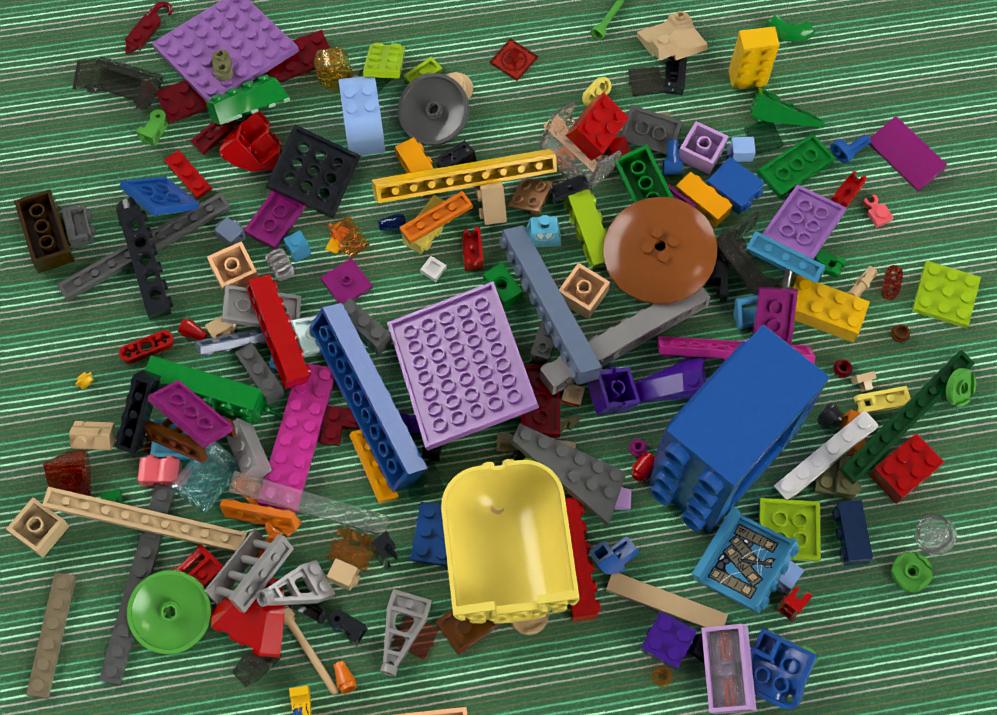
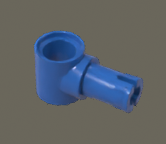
(672, 163)

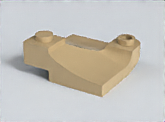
(673, 38)

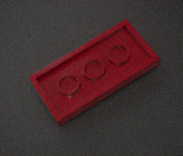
(546, 417)

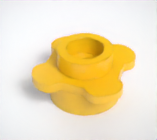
(84, 380)

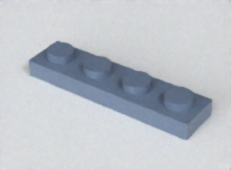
(228, 342)

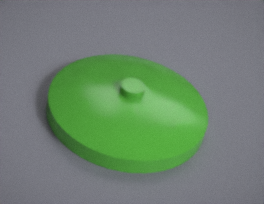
(169, 612)

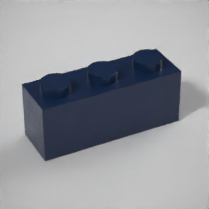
(852, 533)

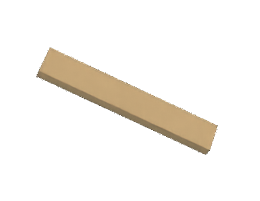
(665, 601)

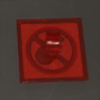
(513, 59)

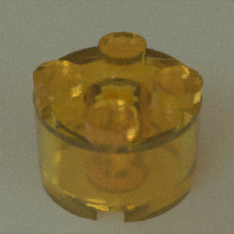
(331, 66)

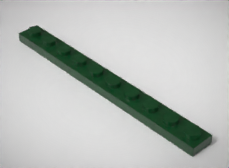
(903, 419)

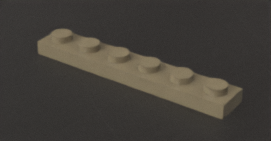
(51, 636)

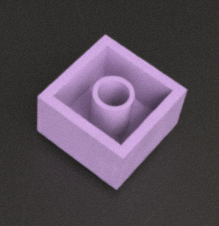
(702, 147)

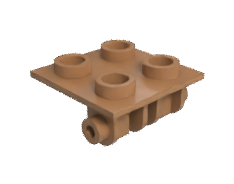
(531, 195)

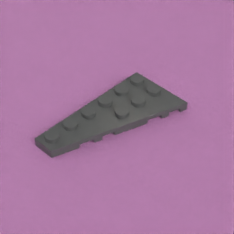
(580, 474)

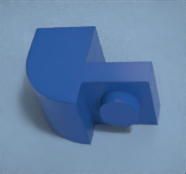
(612, 559)

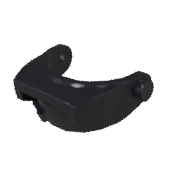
(311, 612)

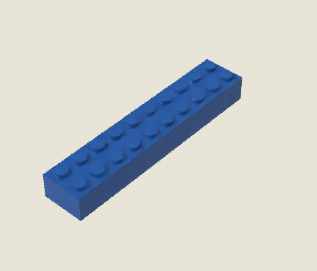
(367, 397)

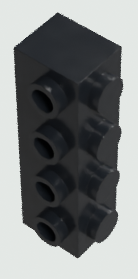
(137, 411)

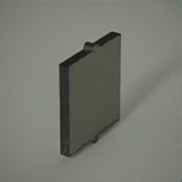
(645, 81)

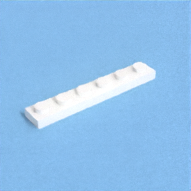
(826, 455)

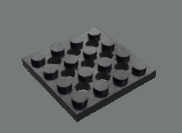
(318, 182)

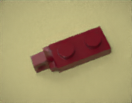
(211, 136)

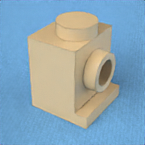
(217, 328)

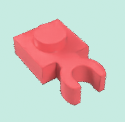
(878, 213)

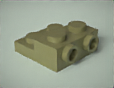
(835, 484)

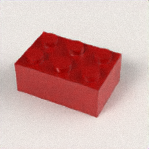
(597, 126)
(906, 468)

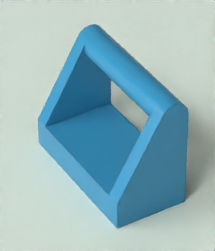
(744, 317)

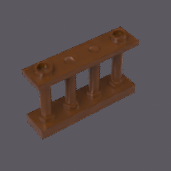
(176, 441)

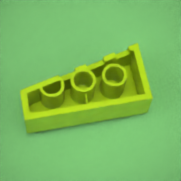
(589, 226)

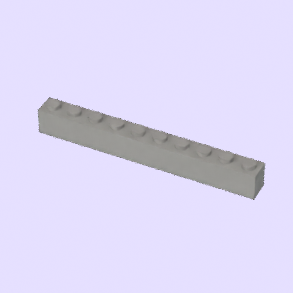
(627, 336)

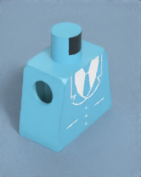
(544, 231)

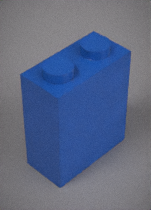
(736, 185)

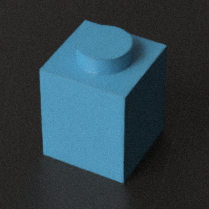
(297, 246)

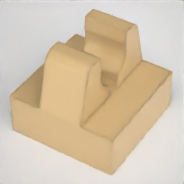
(864, 380)

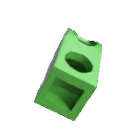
(154, 128)

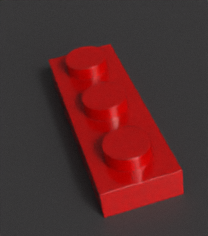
(188, 174)

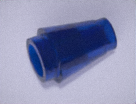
(392, 222)

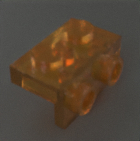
(349, 236)

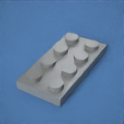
(239, 309)

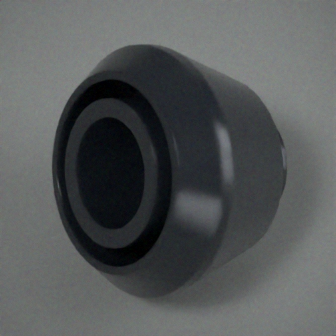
(830, 416)

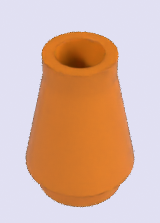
(344, 678)

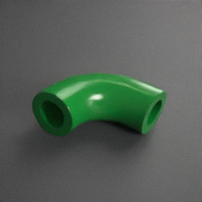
(790, 32)

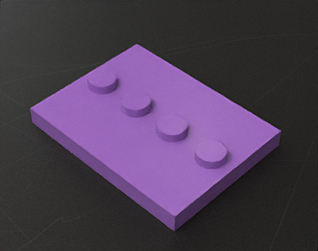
(805, 221)

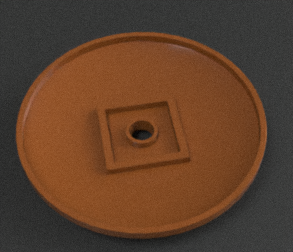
(664, 274)

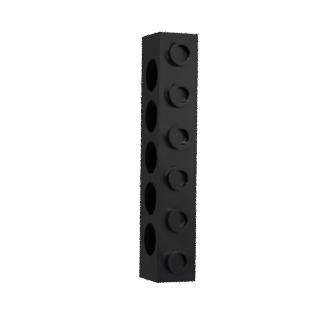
(128, 218)

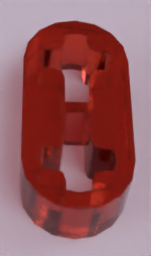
(896, 283)

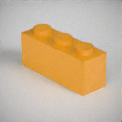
(412, 156)
(706, 198)

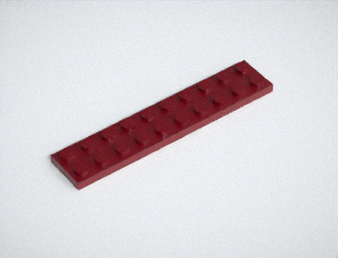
(182, 101)

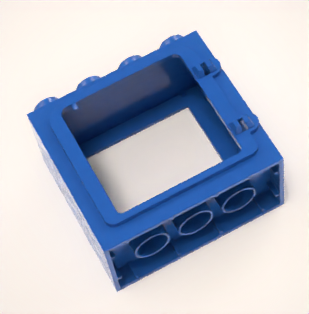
(734, 428)

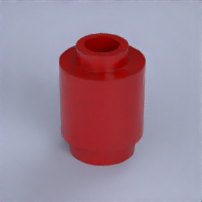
(643, 467)

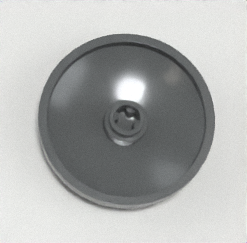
(433, 109)

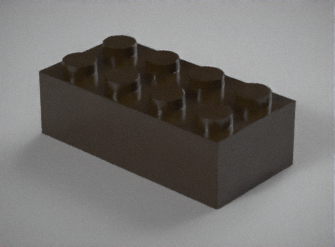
(44, 231)

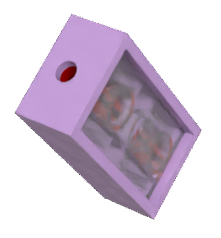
(728, 669)

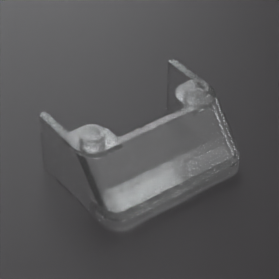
(569, 157)

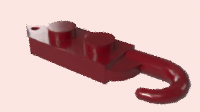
(145, 28)

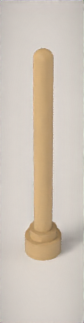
(289, 621)

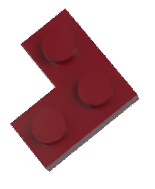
(334, 421)

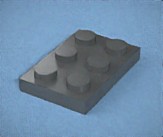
(651, 129)

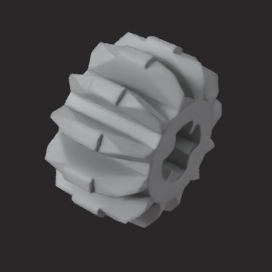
(280, 264)

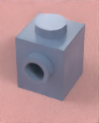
(229, 232)

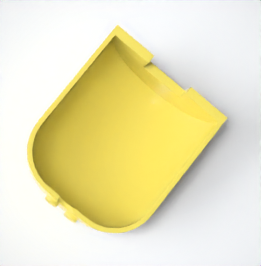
(512, 561)

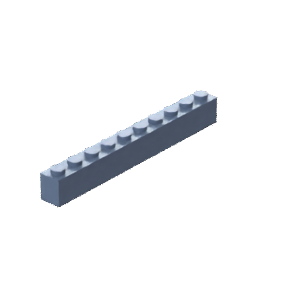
(550, 305)

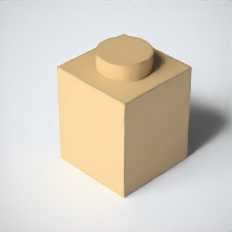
(343, 575)

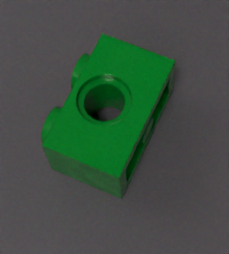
(501, 277)

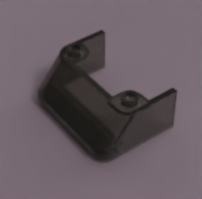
(117, 78)
(732, 247)

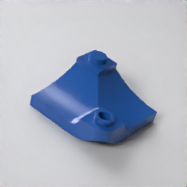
(780, 669)

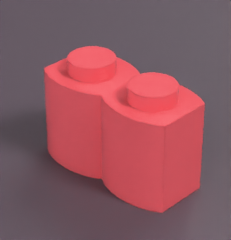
(158, 471)

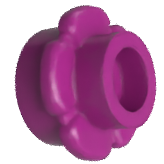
(637, 452)

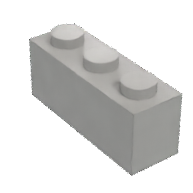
(248, 450)

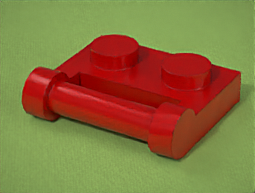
(205, 570)

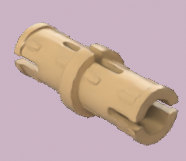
(863, 283)

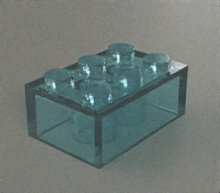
(204, 482)

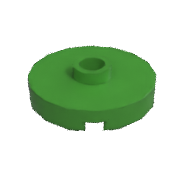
(960, 387)
(918, 564)

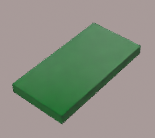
(796, 165)

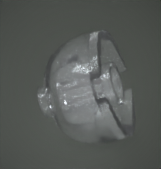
(935, 534)

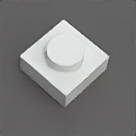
(433, 268)

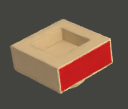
(573, 395)

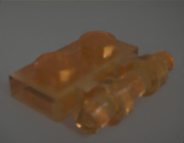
(351, 554)

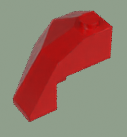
(252, 144)
(257, 627)

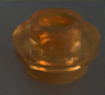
(662, 670)

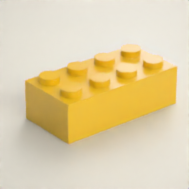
(753, 57)
(829, 309)

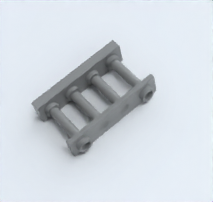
(256, 578)

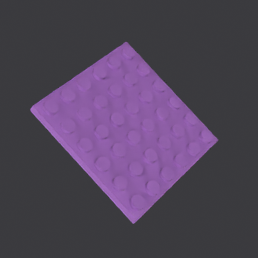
(231, 26)

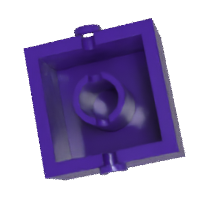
(614, 391)
(668, 641)

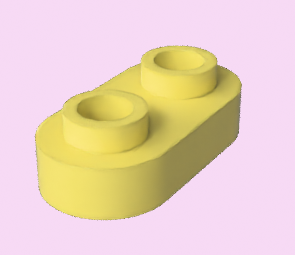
(594, 89)

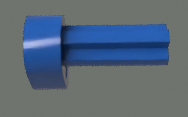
(846, 152)

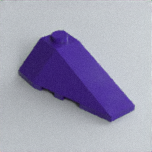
(673, 382)

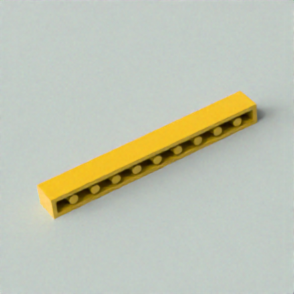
(464, 175)

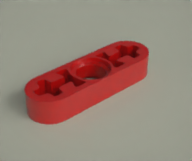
(144, 354)

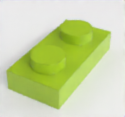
(425, 67)

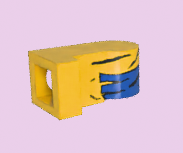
(300, 700)

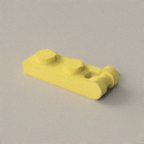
(882, 400)

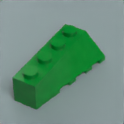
(246, 99)

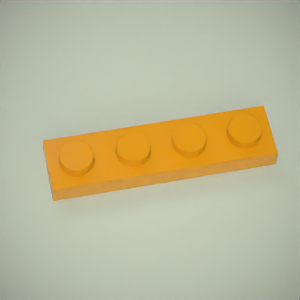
(375, 476)

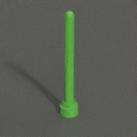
(599, 30)

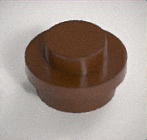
(900, 333)

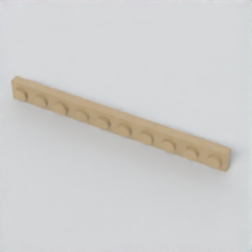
(143, 519)

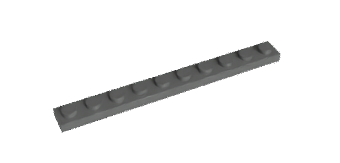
(162, 237)
(142, 567)

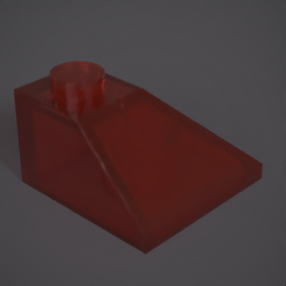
(69, 472)

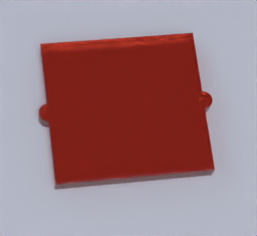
(423, 641)

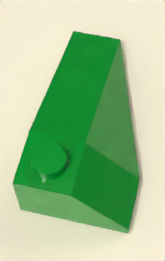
(770, 108)

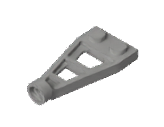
(313, 577)
(407, 605)

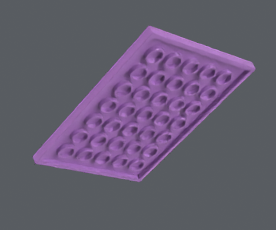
(461, 366)

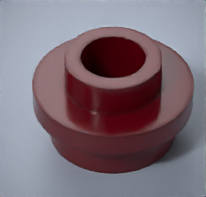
(845, 364)

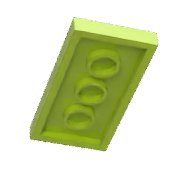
(384, 61)

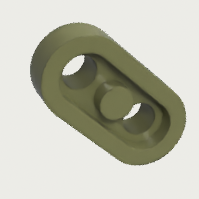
(222, 65)

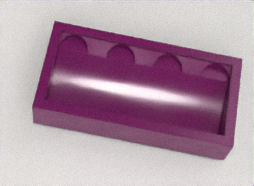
(907, 153)

